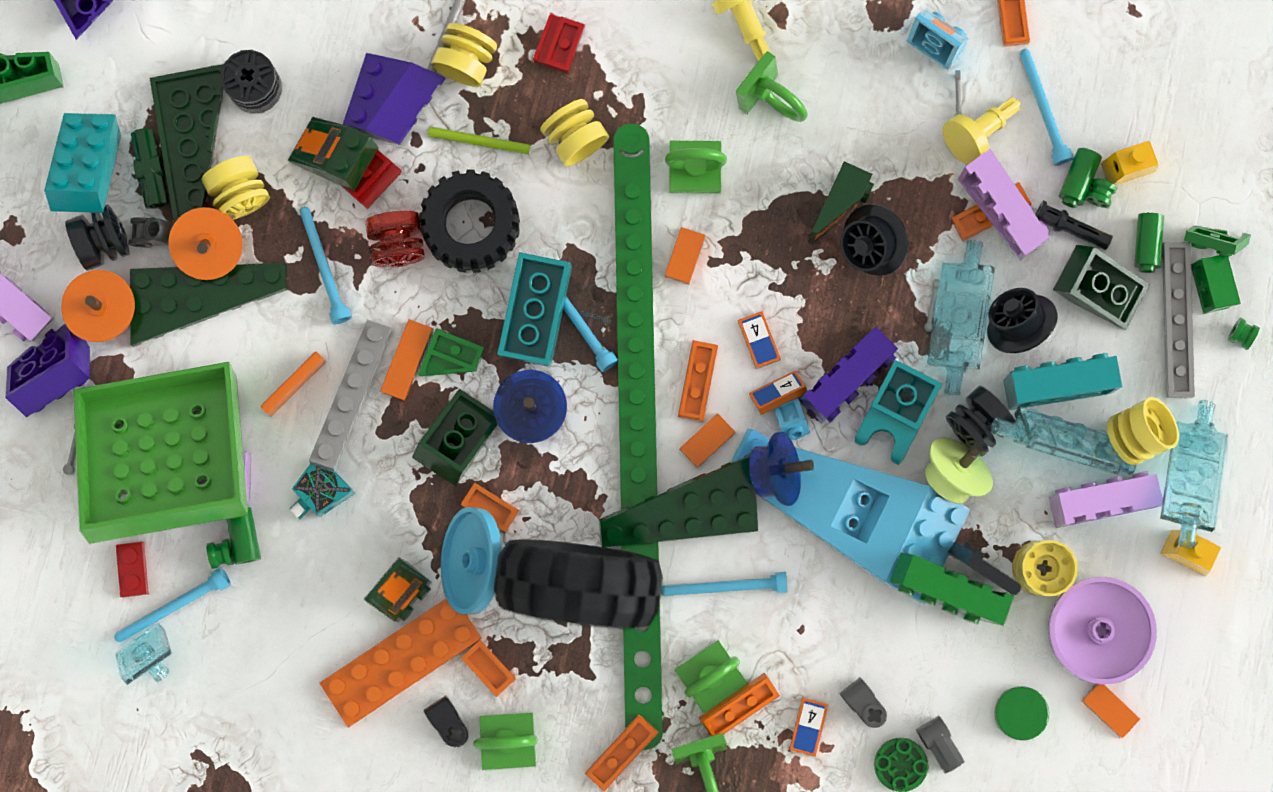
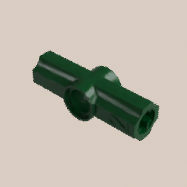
(149, 168)

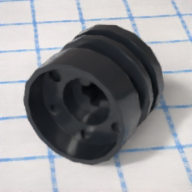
(257, 94)
(91, 240)
(975, 424)

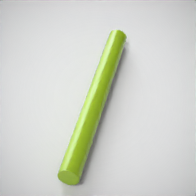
(479, 140)

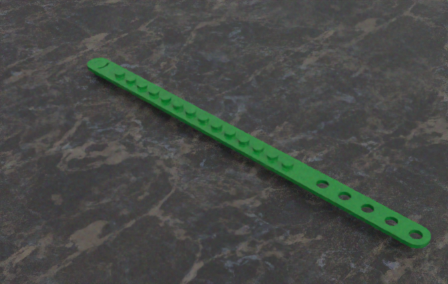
(637, 390)

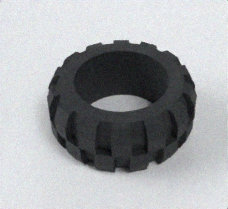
(578, 584)

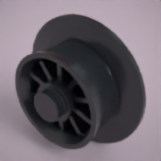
(874, 240)
(1020, 320)

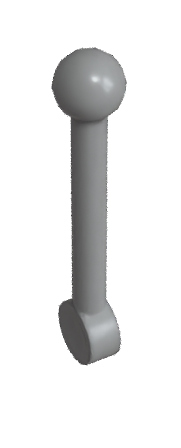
(958, 91)
(928, 326)
(68, 469)

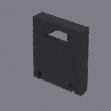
(976, 562)

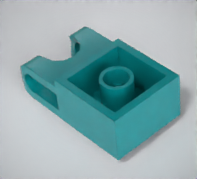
(897, 417)

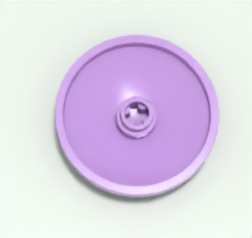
(1102, 630)

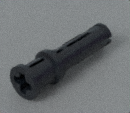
(1062, 221)

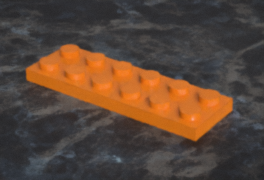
(399, 662)

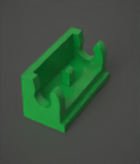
(1215, 283)

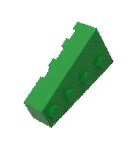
(28, 75)
(951, 590)

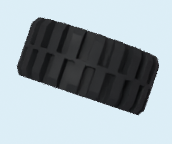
(458, 189)

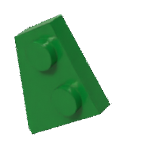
(1216, 239)
(450, 355)

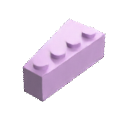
(1003, 204)
(21, 311)
(1105, 500)

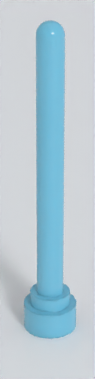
(1061, 154)
(339, 312)
(604, 358)
(216, 581)
(776, 583)

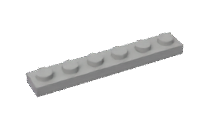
(1178, 320)
(350, 395)

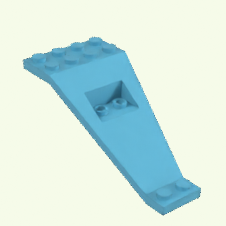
(891, 520)

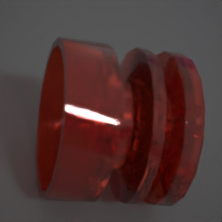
(395, 239)

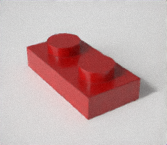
(132, 569)

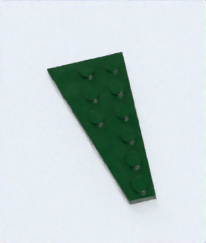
(187, 123)
(173, 300)
(700, 507)

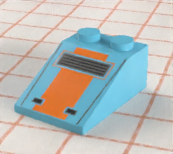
(937, 38)

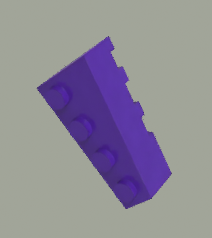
(848, 375)

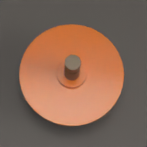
(205, 243)
(98, 306)

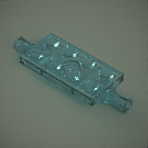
(961, 316)
(1063, 440)
(1195, 476)

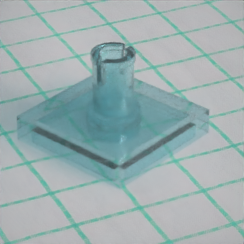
(144, 655)

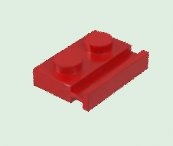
(559, 43)
(376, 180)

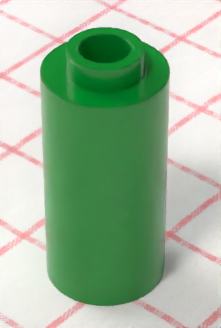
(1080, 177)
(1149, 242)
(243, 539)

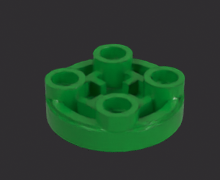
(1021, 713)
(901, 764)

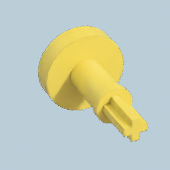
(747, 22)
(969, 138)

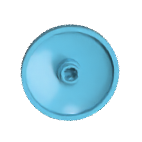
(470, 560)

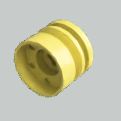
(464, 53)
(571, 129)
(235, 187)
(1142, 431)
(1059, 564)

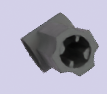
(937, 739)

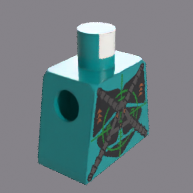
(319, 491)

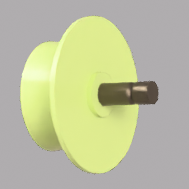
(957, 470)

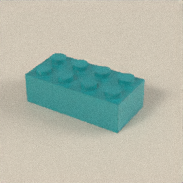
(82, 163)
(534, 309)
(1062, 382)

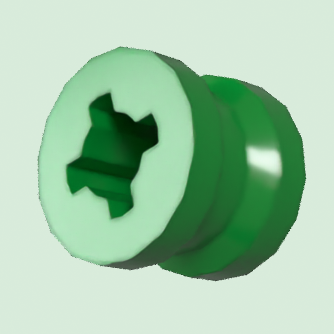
(1101, 193)
(1243, 333)
(220, 553)

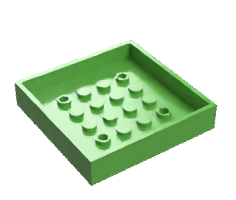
(159, 453)

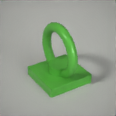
(759, 86)
(695, 166)
(711, 676)
(507, 741)
(701, 754)

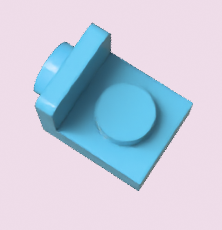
(792, 419)

